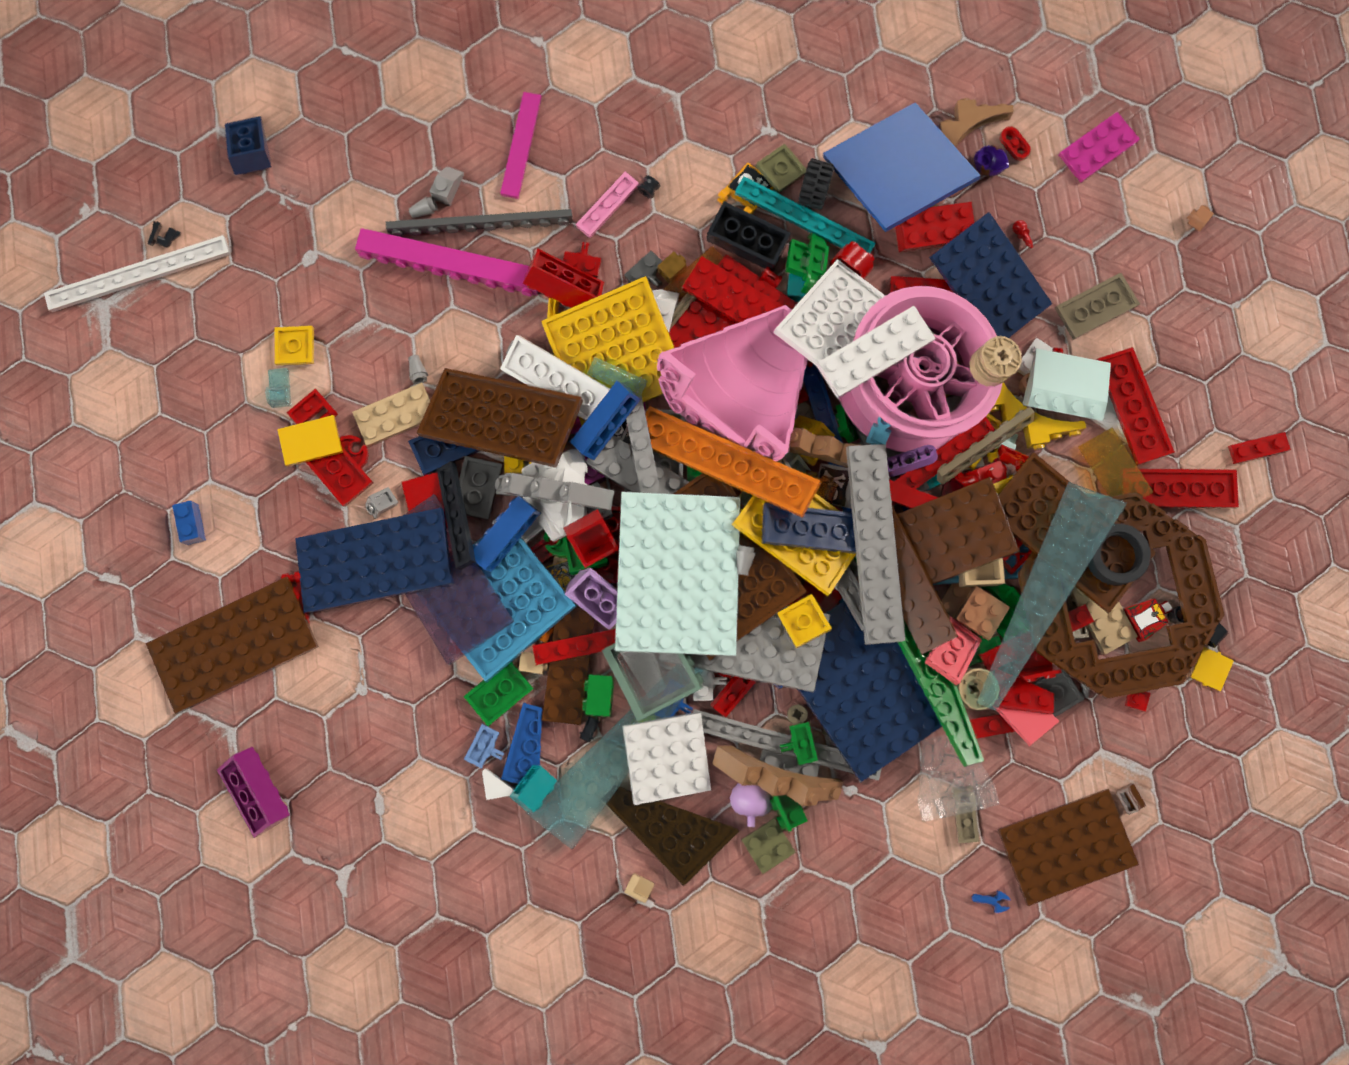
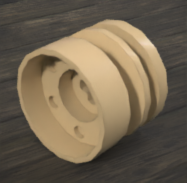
(995, 361)
(976, 678)

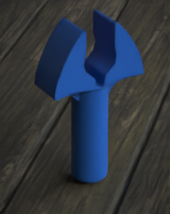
(992, 900)

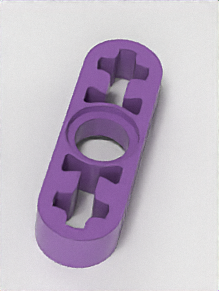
(921, 451)

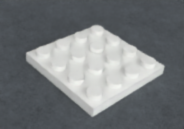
(666, 758)

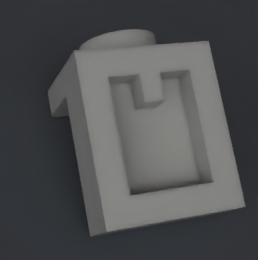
(380, 502)

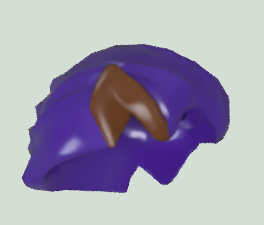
(991, 160)

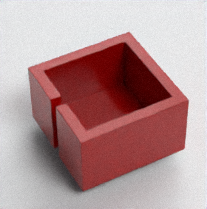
(591, 538)

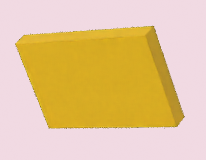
(310, 440)

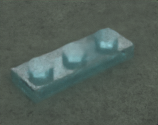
(610, 374)

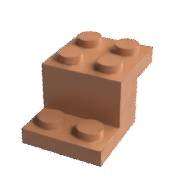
(974, 609)

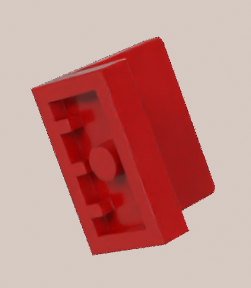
(1037, 667)

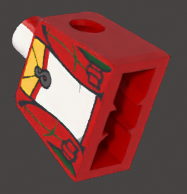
(1147, 617)

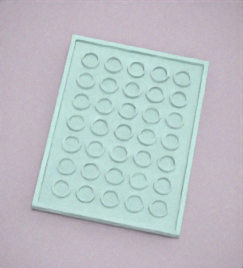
(677, 574)

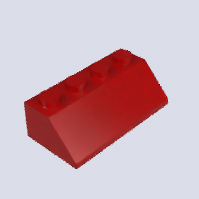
(561, 280)

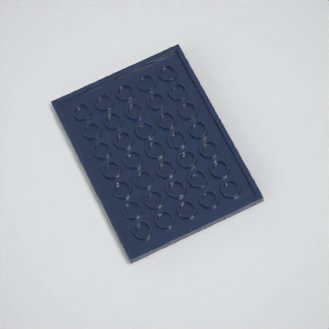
(868, 697)

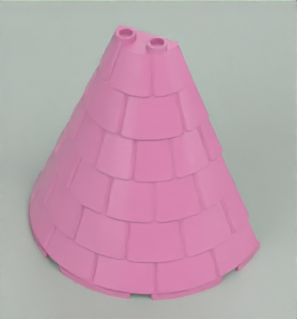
(738, 383)

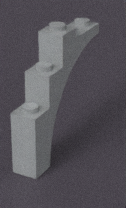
(553, 490)

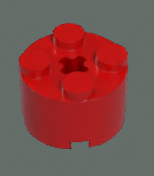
(855, 258)

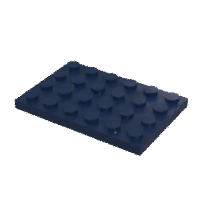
(991, 276)

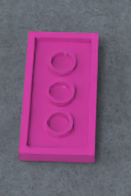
(1099, 147)

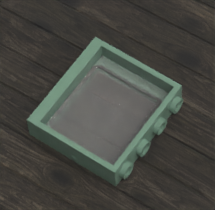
(653, 679)

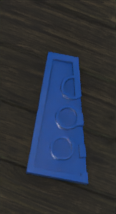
(525, 744)

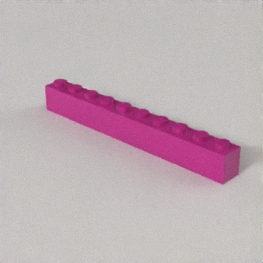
(442, 260)

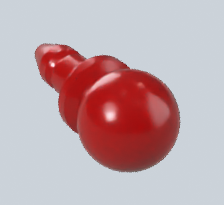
(1020, 228)

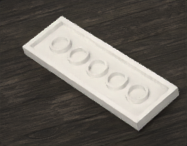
(875, 351)
(543, 370)

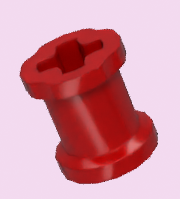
(770, 277)

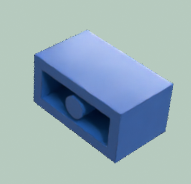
(189, 522)

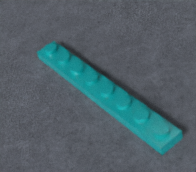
(799, 215)

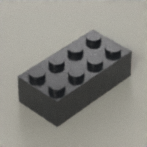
(748, 236)

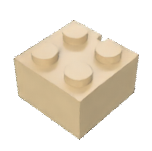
(986, 575)

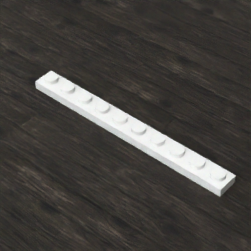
(137, 273)

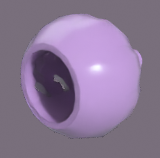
(750, 801)

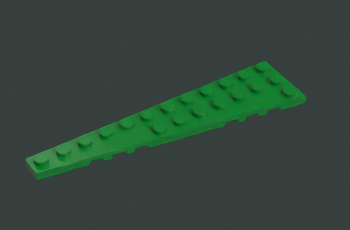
(944, 700)

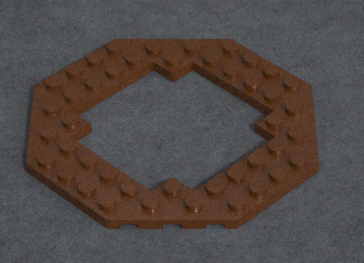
(1154, 667)

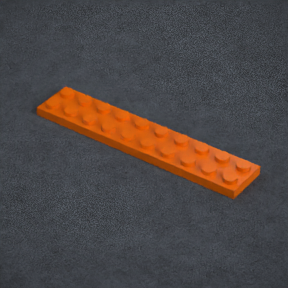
(731, 463)

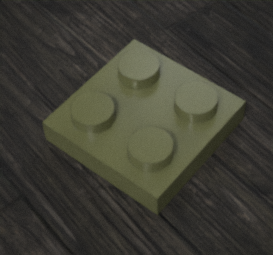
(781, 168)
(768, 846)

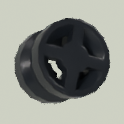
(649, 186)

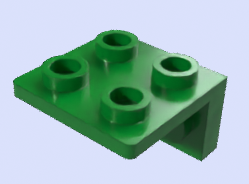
(790, 812)

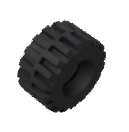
(816, 184)

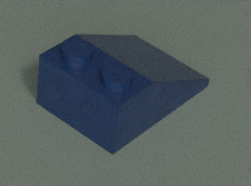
(247, 145)

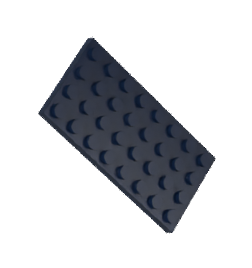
(374, 560)

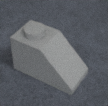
(446, 185)

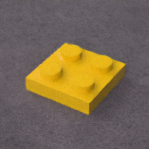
(294, 345)
(804, 621)

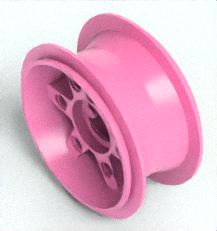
(959, 332)

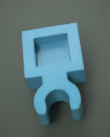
(879, 433)

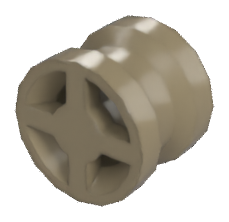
(793, 714)

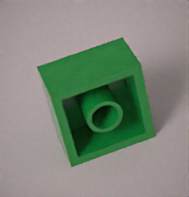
(599, 695)

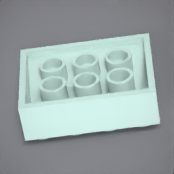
(1068, 384)

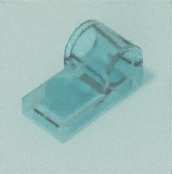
(279, 388)

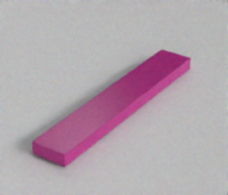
(521, 145)

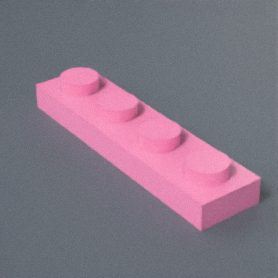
(607, 205)

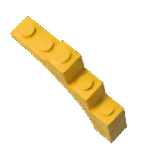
(1042, 428)

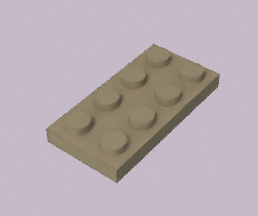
(1097, 306)

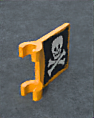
(751, 173)

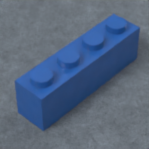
(605, 420)
(505, 533)

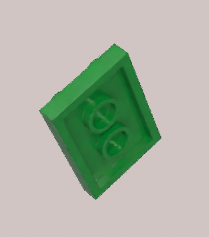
(499, 694)

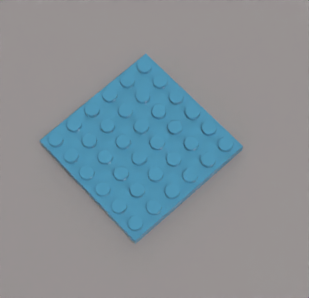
(532, 601)

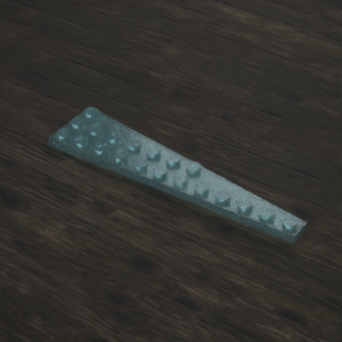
(1068, 548)
(590, 783)

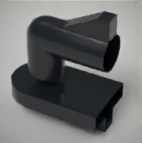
(170, 236)

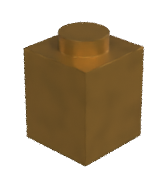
(672, 266)

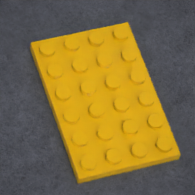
(816, 566)

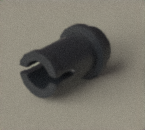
(589, 729)

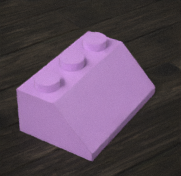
(594, 596)

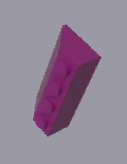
(253, 791)

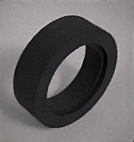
(1141, 562)

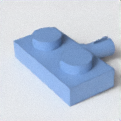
(483, 746)

